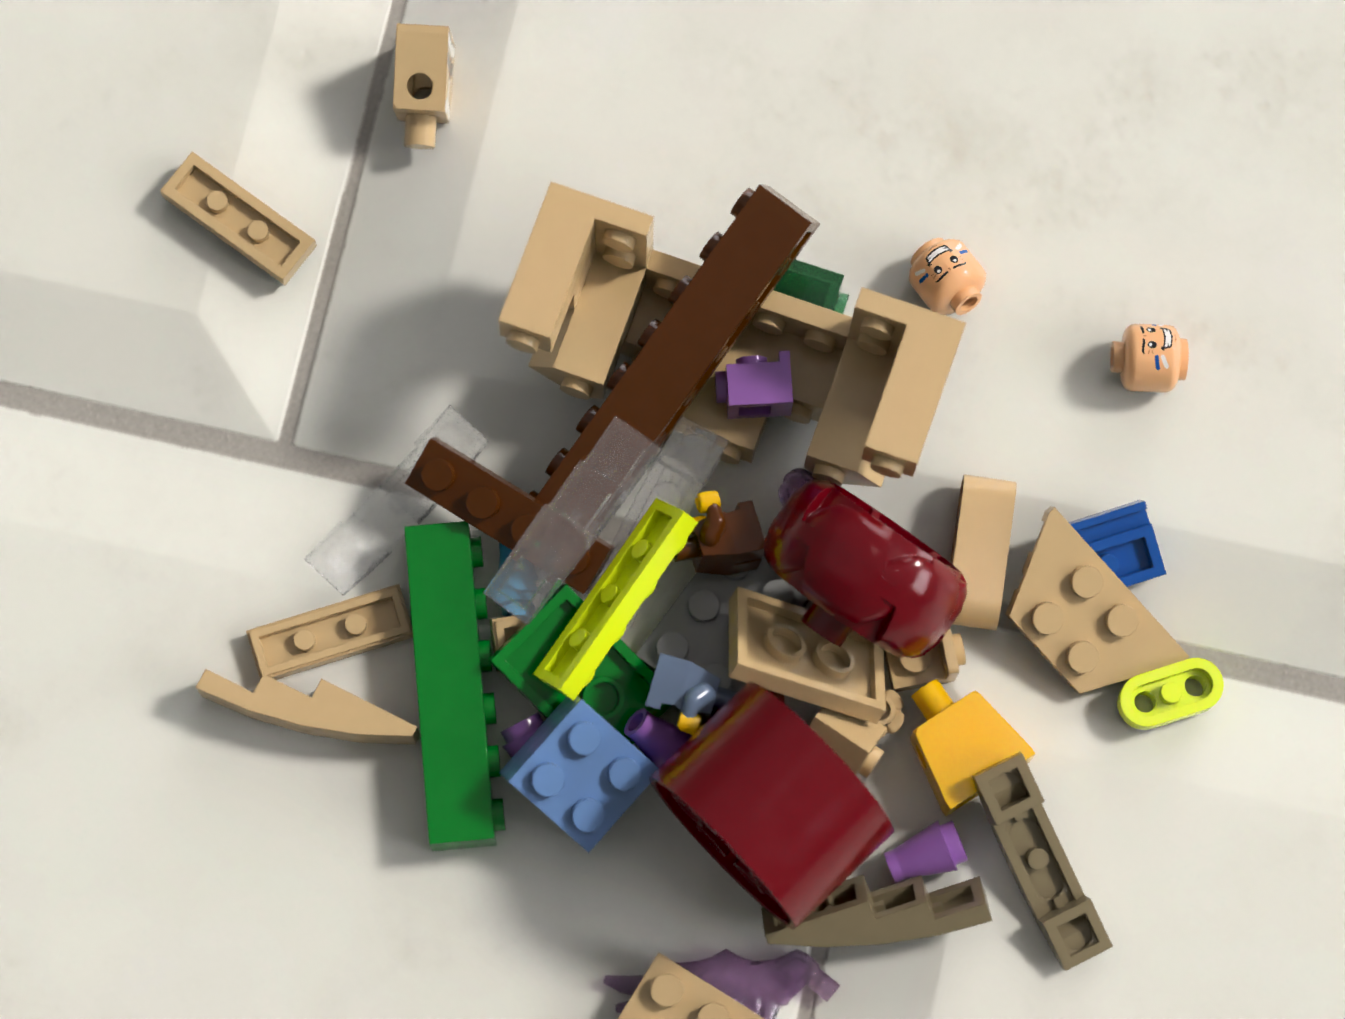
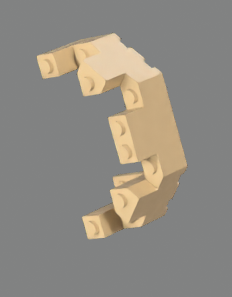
(865, 378)

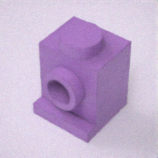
(756, 387)

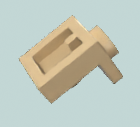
(938, 663)

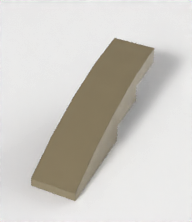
(884, 916)

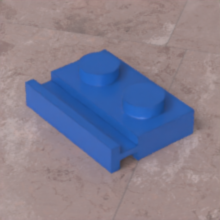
(1124, 541)

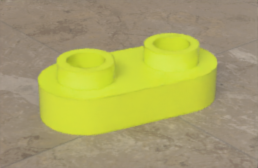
(1168, 693)

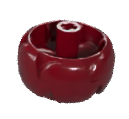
(863, 572)

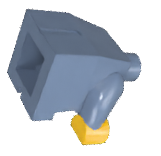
(688, 688)

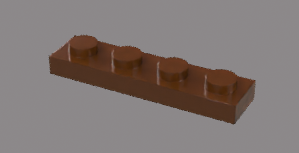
(491, 504)

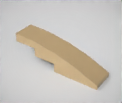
(327, 713)

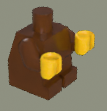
(722, 540)

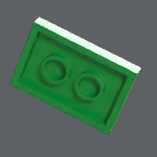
(618, 682)

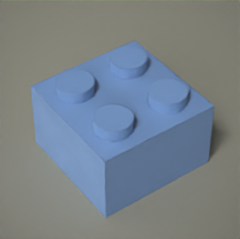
(579, 771)

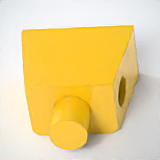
(960, 742)

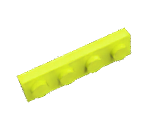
(615, 598)

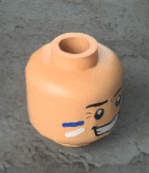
(947, 276)
(1150, 358)

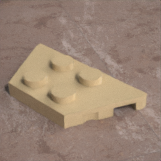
(1084, 613)

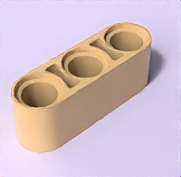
(983, 546)

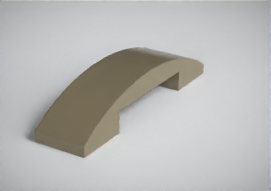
(1039, 862)

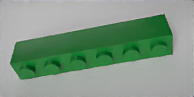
(451, 686)

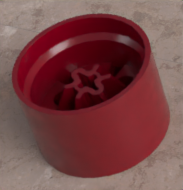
(772, 804)

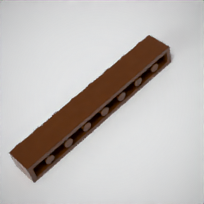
(698, 329)

